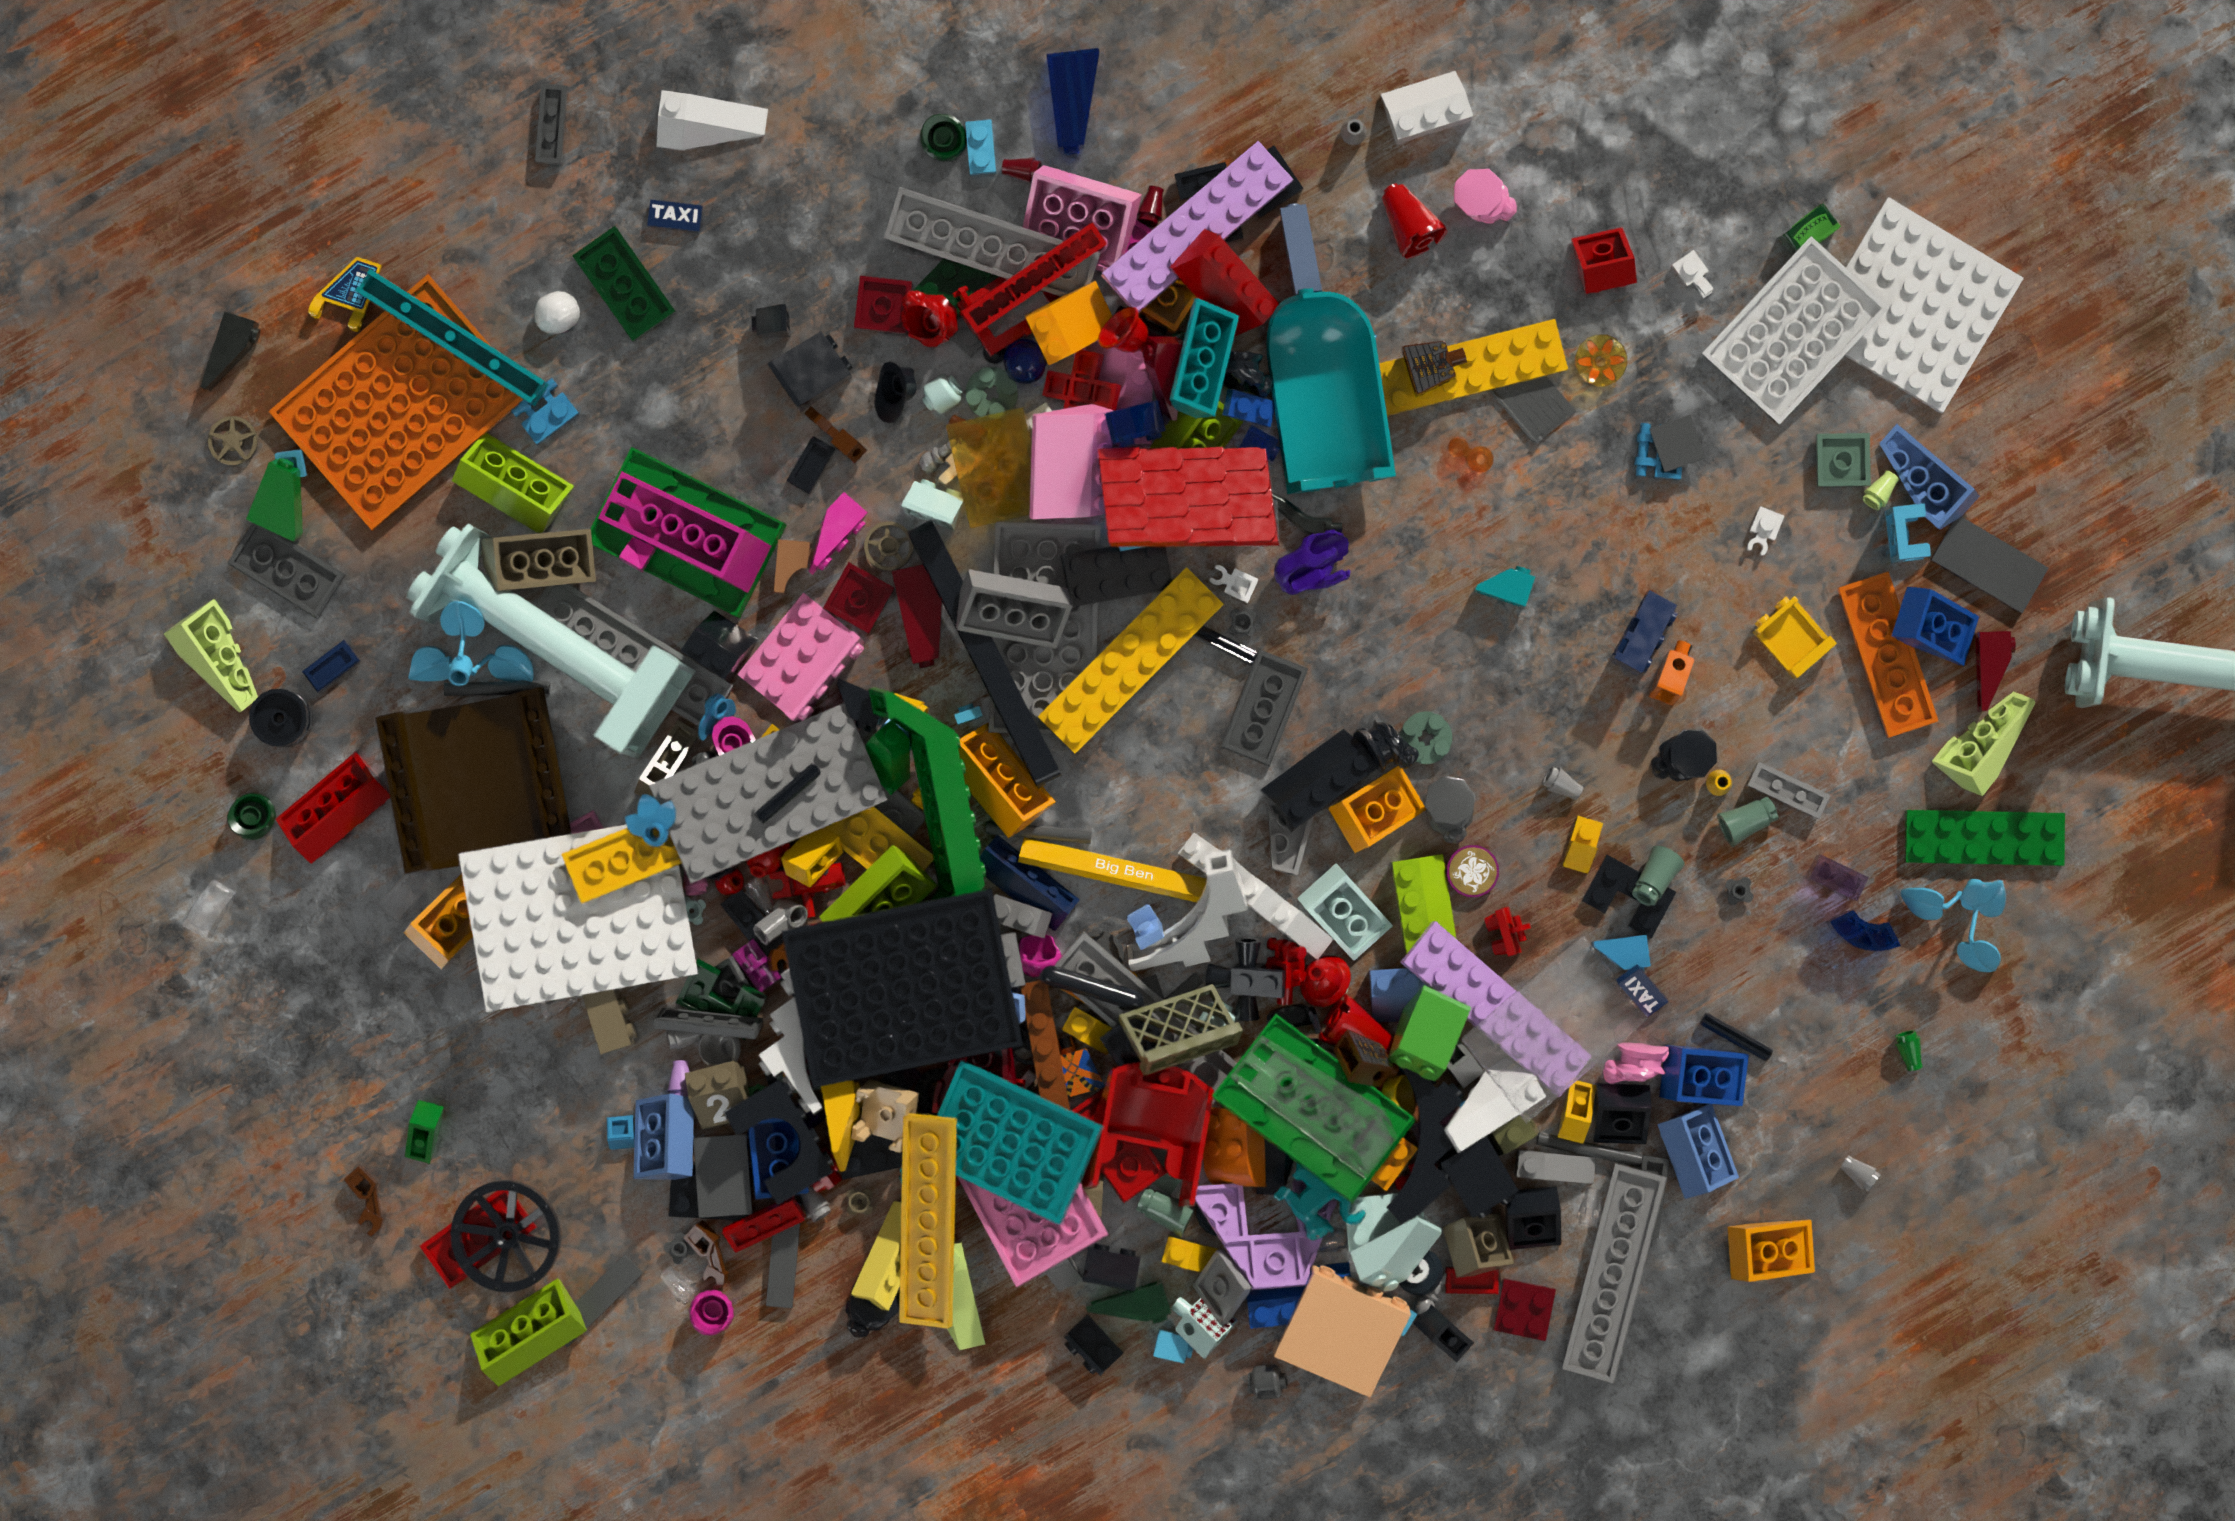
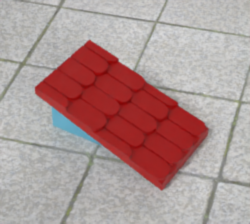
(1187, 497)

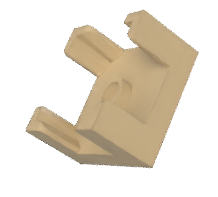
(883, 1112)

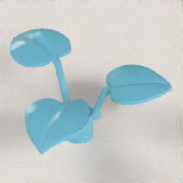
(462, 619)
(1980, 896)

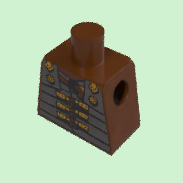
(1431, 365)
(1364, 1060)

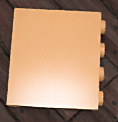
(1343, 1330)

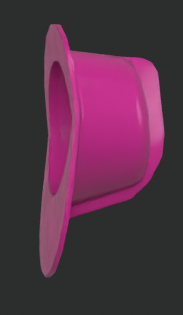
(730, 734)

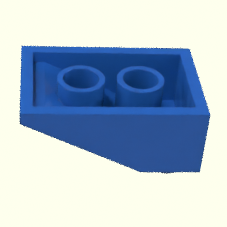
(1935, 625)
(1704, 1076)

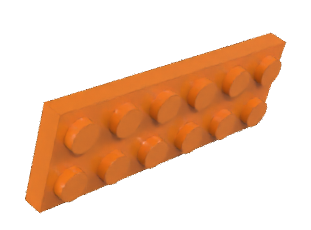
(1887, 662)

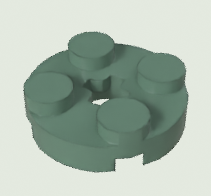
(987, 378)
(1434, 725)

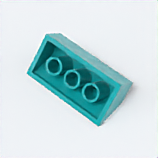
(1203, 359)

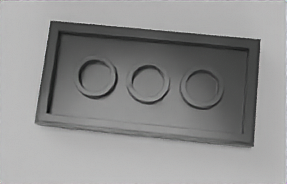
(1989, 564)
(286, 569)
(1264, 708)

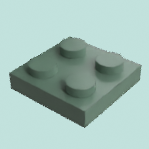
(1843, 460)

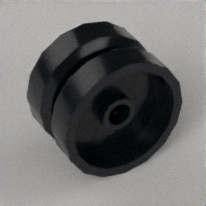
(296, 722)

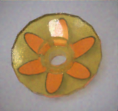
(1601, 346)

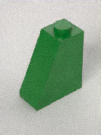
(279, 500)
(890, 756)

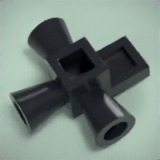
(1247, 979)

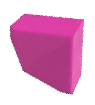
(637, 554)

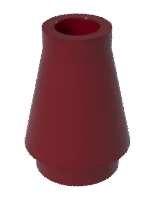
(1021, 168)
(1151, 207)

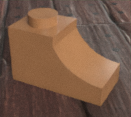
(791, 559)

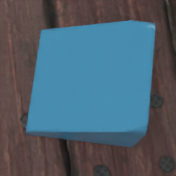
(620, 1132)

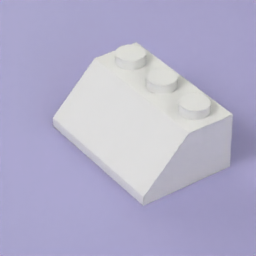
(1426, 107)

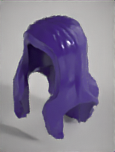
(1312, 563)

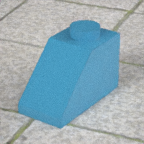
(1625, 951)

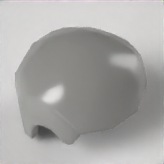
(719, 1049)

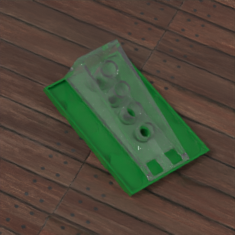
(1311, 1111)

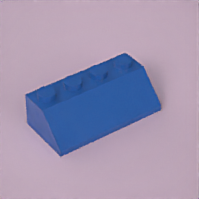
(1277, 1305)

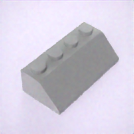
(1013, 608)

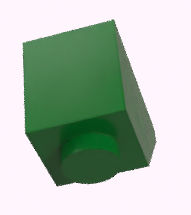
(423, 1131)

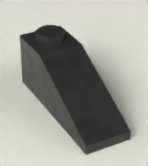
(230, 346)

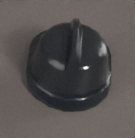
(894, 388)

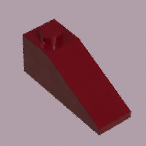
(1161, 362)
(1992, 658)

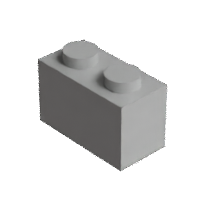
(1022, 916)

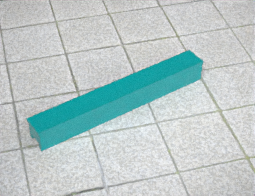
(452, 337)

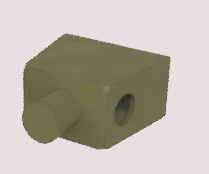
(1512, 1135)

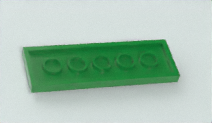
(1984, 837)

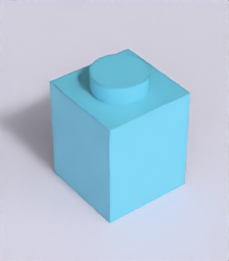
(1171, 1346)

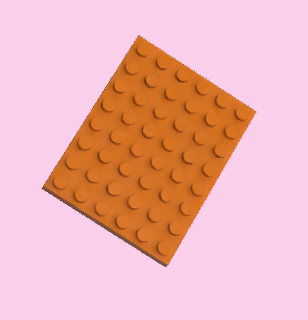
(392, 410)

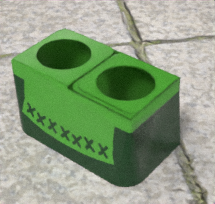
(1817, 223)

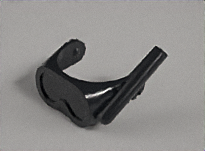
(1297, 1016)

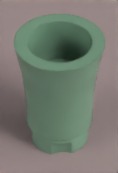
(1747, 820)
(1657, 875)
(1165, 1211)

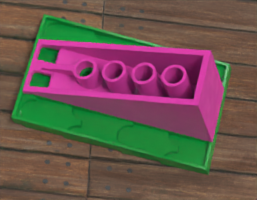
(699, 533)

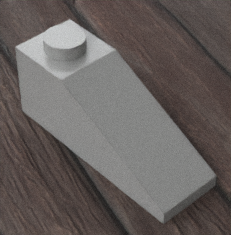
(1554, 1166)

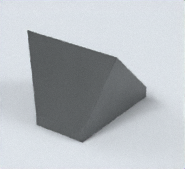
(730, 979)

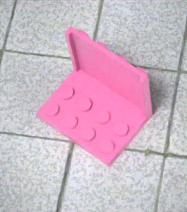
(801, 658)

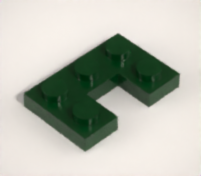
(698, 995)

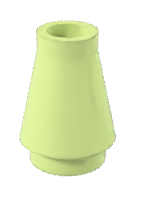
(1880, 491)

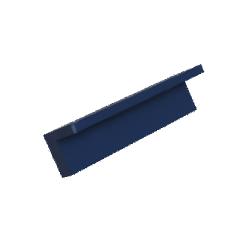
(1026, 882)

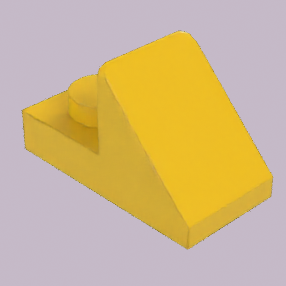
(1582, 844)

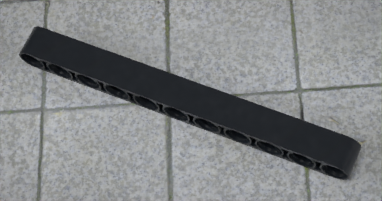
(986, 659)

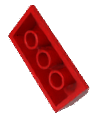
(1222, 279)
(333, 807)

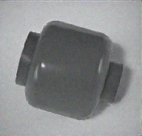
(1267, 1382)

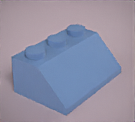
(1391, 992)
(663, 1138)
(1698, 1151)

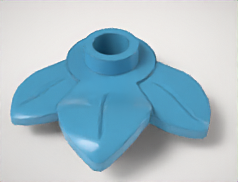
(715, 709)
(651, 816)

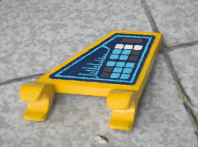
(343, 294)

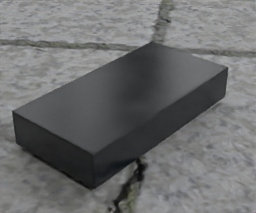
(811, 465)

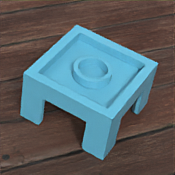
(1899, 534)

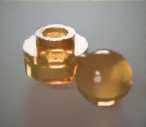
(1459, 447)

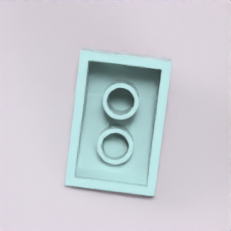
(933, 504)
(1344, 912)
(1376, 1221)
(1395, 1254)

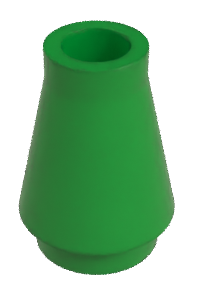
(1910, 1049)

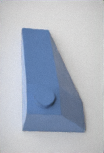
(1928, 478)

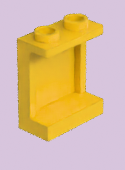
(1793, 637)

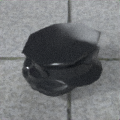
(1244, 374)
(1386, 746)
(1685, 756)
(866, 1316)

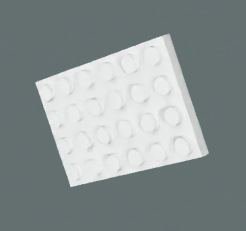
(1795, 330)

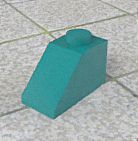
(1509, 586)

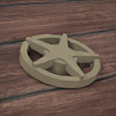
(232, 440)
(888, 546)

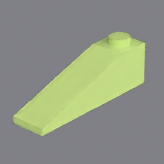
(209, 649)
(1981, 752)
(966, 1324)

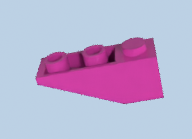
(837, 525)

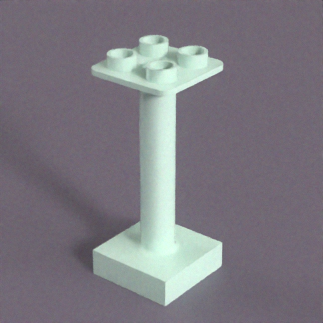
(2109, 655)
(638, 698)

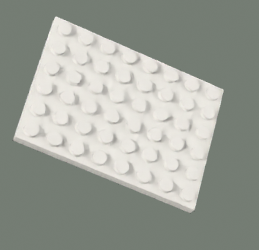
(547, 946)

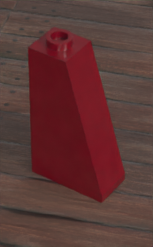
(920, 613)

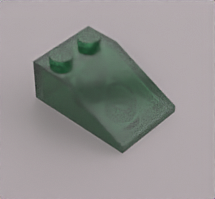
(1143, 1304)

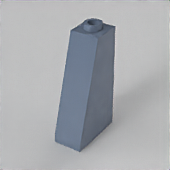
(1299, 248)

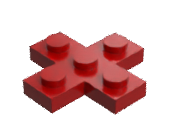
(1083, 384)

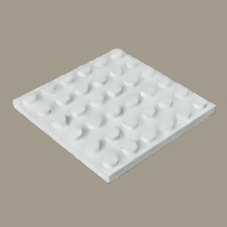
(1938, 300)

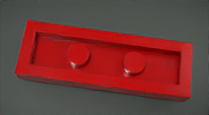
(763, 1224)

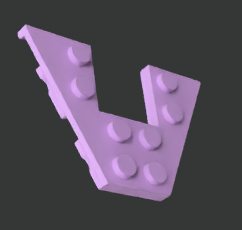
(1262, 1259)

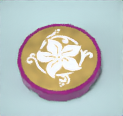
(1472, 871)

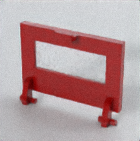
(1009, 326)

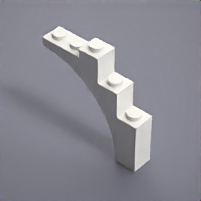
(1265, 901)
(1206, 921)
(788, 1053)

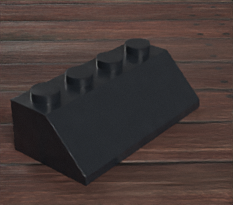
(1319, 779)

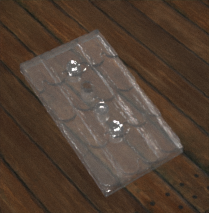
(1535, 1043)

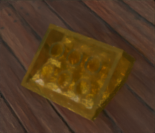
(993, 465)

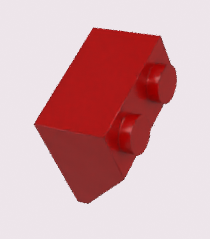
(1604, 260)

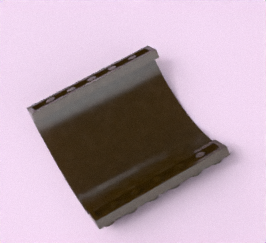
(472, 778)

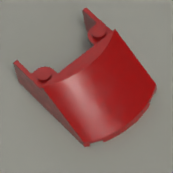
(1155, 1111)

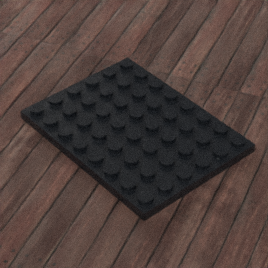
(902, 987)

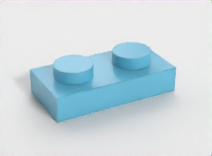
(980, 147)

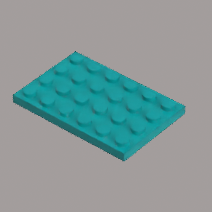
(1018, 1142)

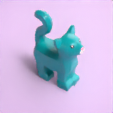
(1311, 1200)

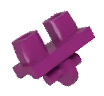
(755, 965)

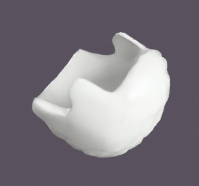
(556, 312)

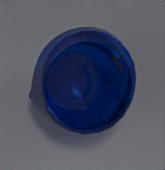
(1024, 361)

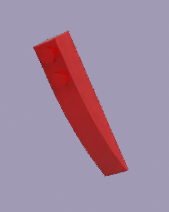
(1032, 278)

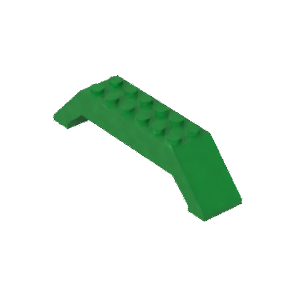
(942, 794)

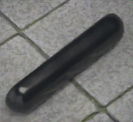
(1091, 987)

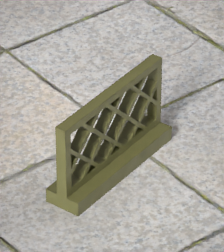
(1186, 1049)

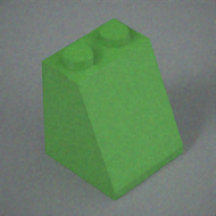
(1428, 1033)

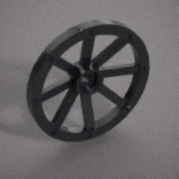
(501, 1239)

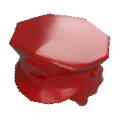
(928, 318)

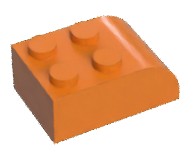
(1233, 1151)

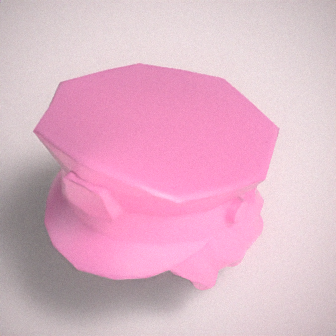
(1484, 196)
(1637, 1063)

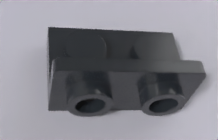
(1093, 1345)

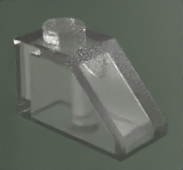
(209, 909)

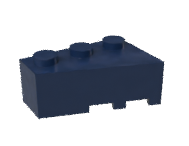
(1644, 633)

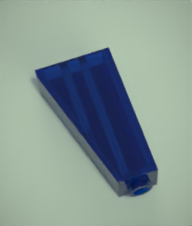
(1072, 91)

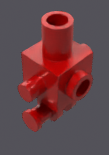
(1288, 958)

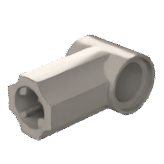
(784, 915)

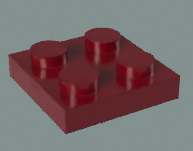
(880, 304)
(858, 598)
(1524, 1309)

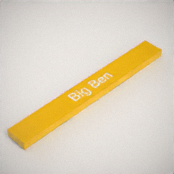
(1111, 870)

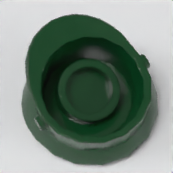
(943, 137)
(251, 816)

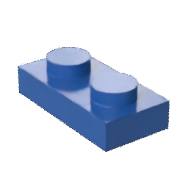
(1248, 408)

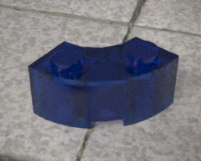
(1136, 422)
(1861, 934)

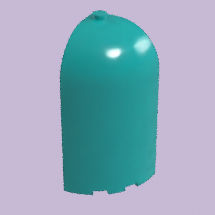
(1327, 393)

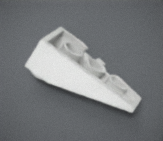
(699, 121)
(1480, 1114)

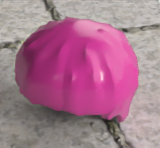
(1037, 954)
(711, 1312)

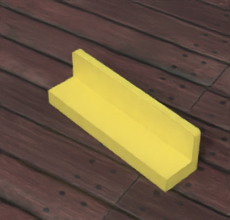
(881, 1271)

